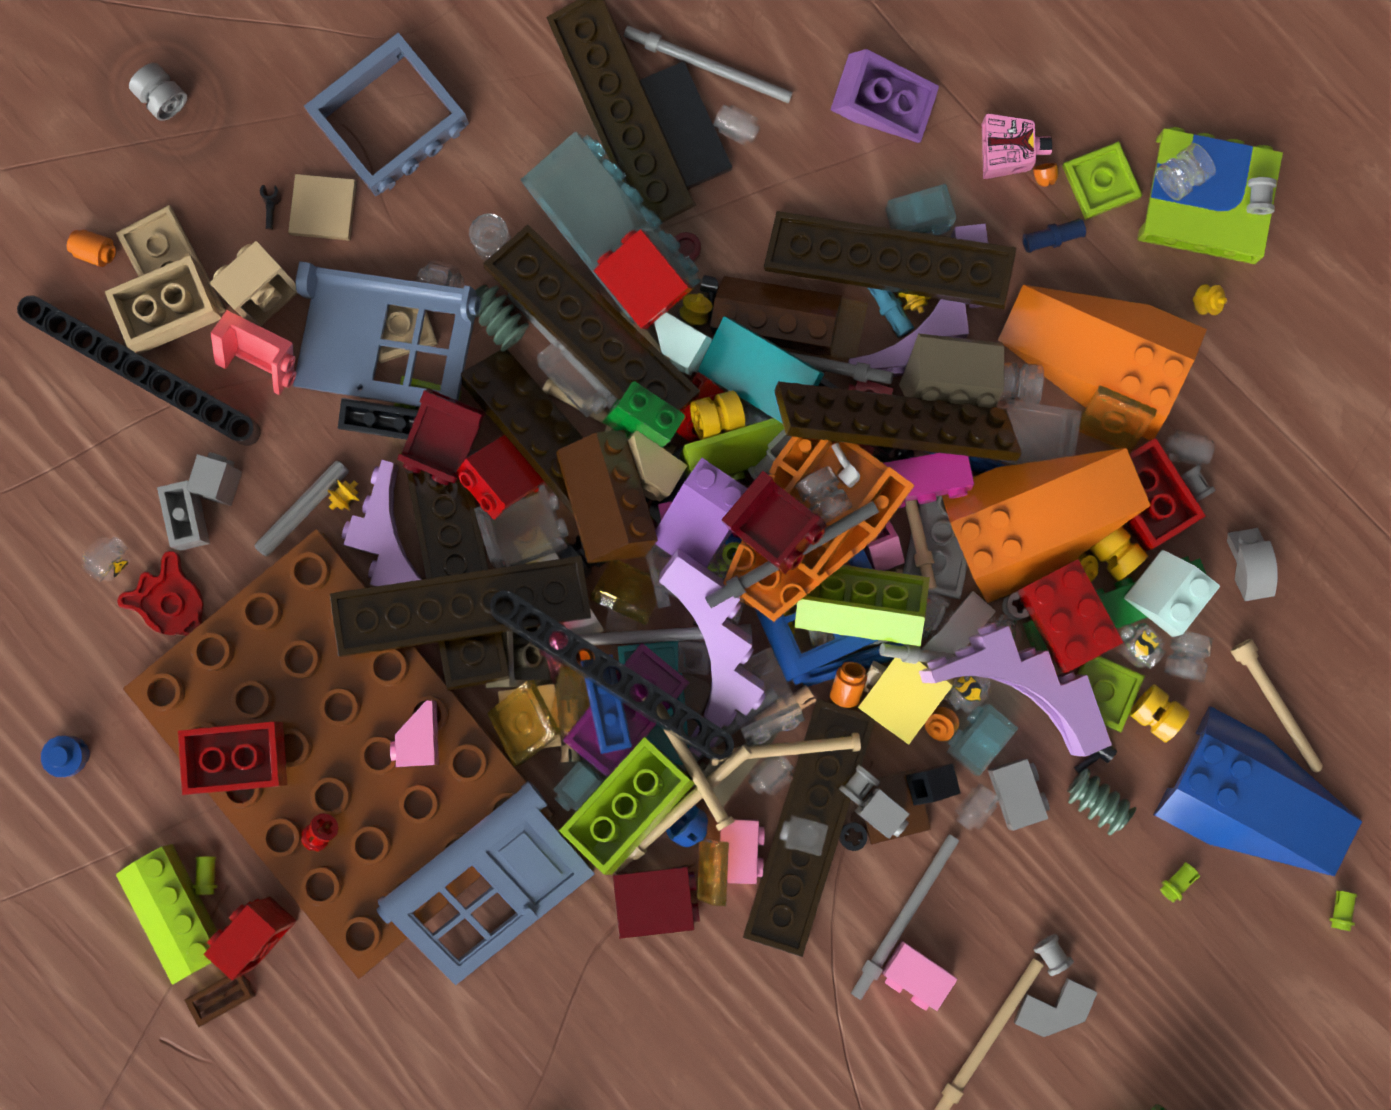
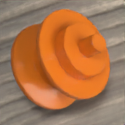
(942, 724)

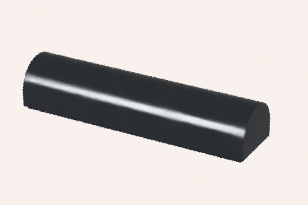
(376, 418)

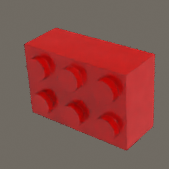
(1171, 501)
(1070, 616)
(232, 758)
(249, 937)

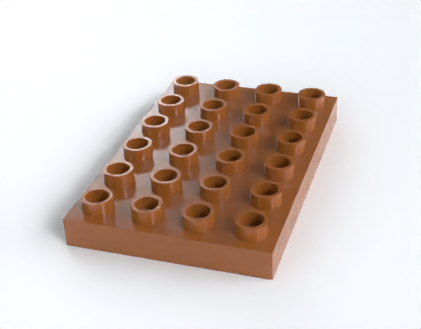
(278, 660)

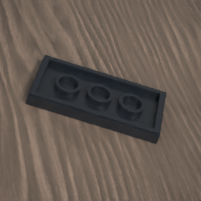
(686, 124)

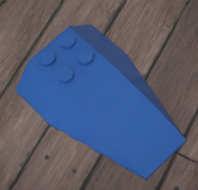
(1257, 800)

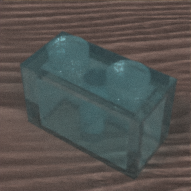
(922, 211)
(981, 739)
(577, 786)

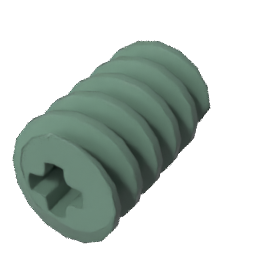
(498, 318)
(1100, 801)

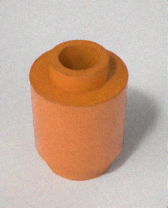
(91, 247)
(848, 685)

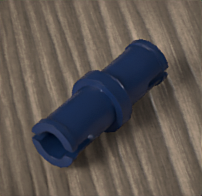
(1054, 235)

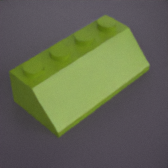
(734, 450)
(867, 605)
(627, 807)
(169, 911)

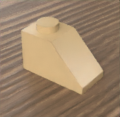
(655, 467)

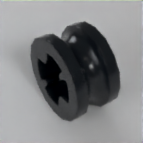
(848, 844)

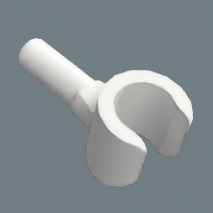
(849, 475)

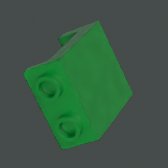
(645, 413)

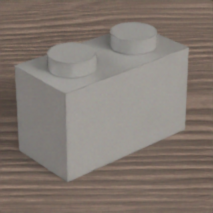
(214, 478)
(183, 516)
(1019, 793)
(883, 813)

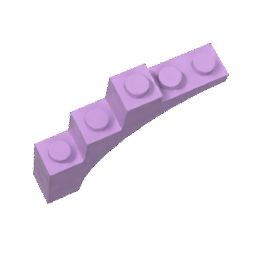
(946, 320)
(379, 533)
(726, 643)
(1064, 697)

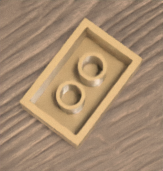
(254, 284)
(163, 305)

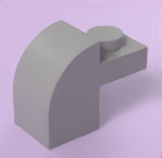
(1256, 564)

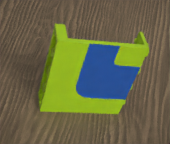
(1213, 215)

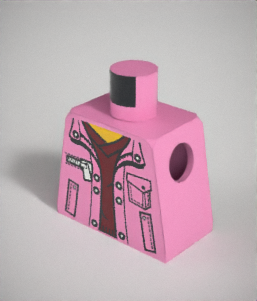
(1010, 145)

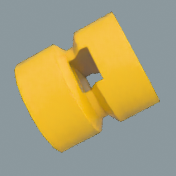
(721, 414)
(1119, 553)
(1167, 721)

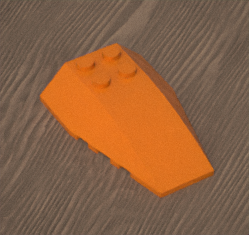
(1104, 343)
(796, 461)
(1042, 516)

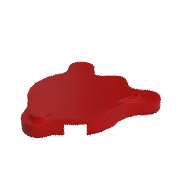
(166, 602)

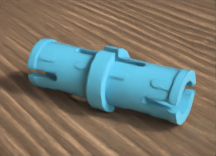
(892, 310)

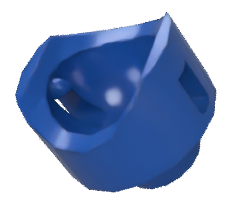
(64, 756)
(689, 828)

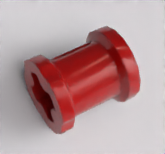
(317, 825)

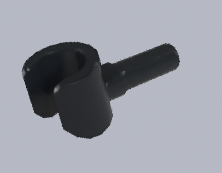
(270, 202)
(710, 285)
(1105, 754)

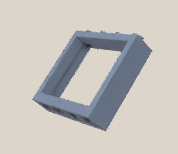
(359, 78)

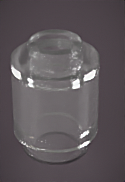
(736, 124)
(1189, 448)
(976, 807)

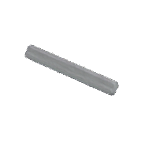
(301, 508)

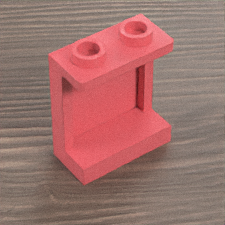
(256, 345)

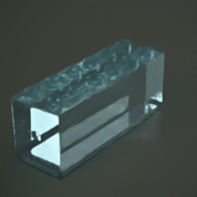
(596, 207)

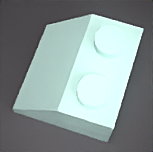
(681, 343)
(1171, 593)

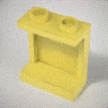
(902, 700)

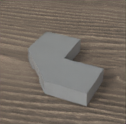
(1070, 1010)

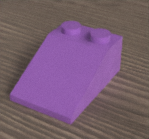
(884, 96)
(696, 514)

